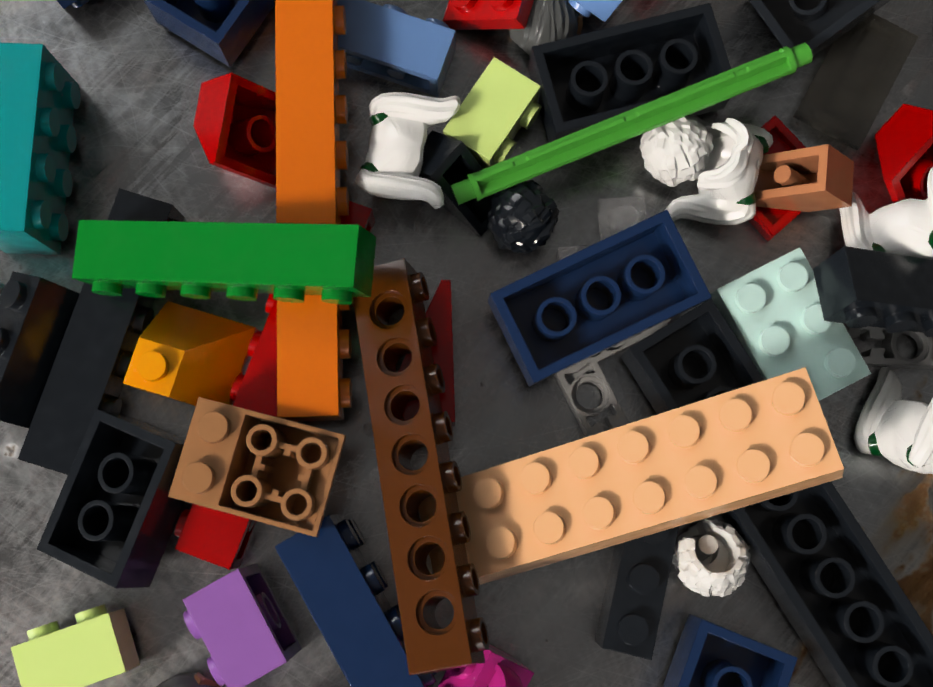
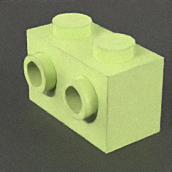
(495, 113)
(78, 654)

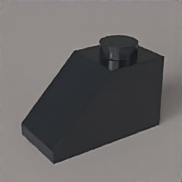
(447, 163)

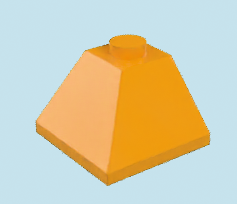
(189, 355)

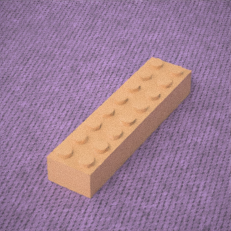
(645, 477)

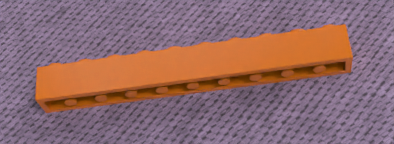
(309, 192)

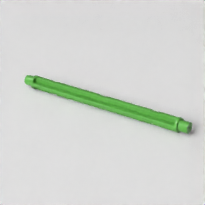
(632, 123)

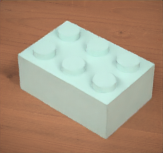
(783, 326)

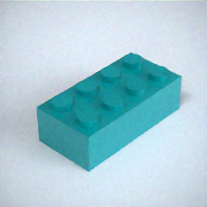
(35, 148)

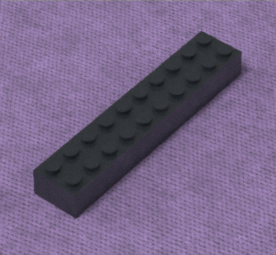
(800, 542)

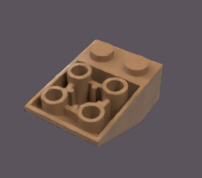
(257, 466)

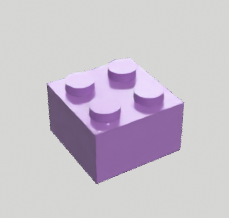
(240, 627)

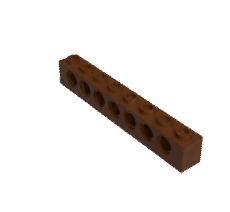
(403, 489)

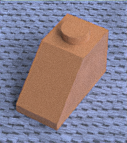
(805, 180)

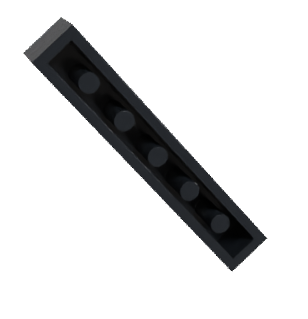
(92, 355)

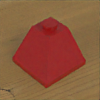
(238, 127)
(906, 152)

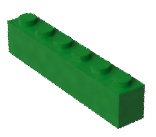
(226, 258)

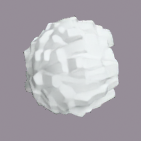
(677, 150)
(711, 558)

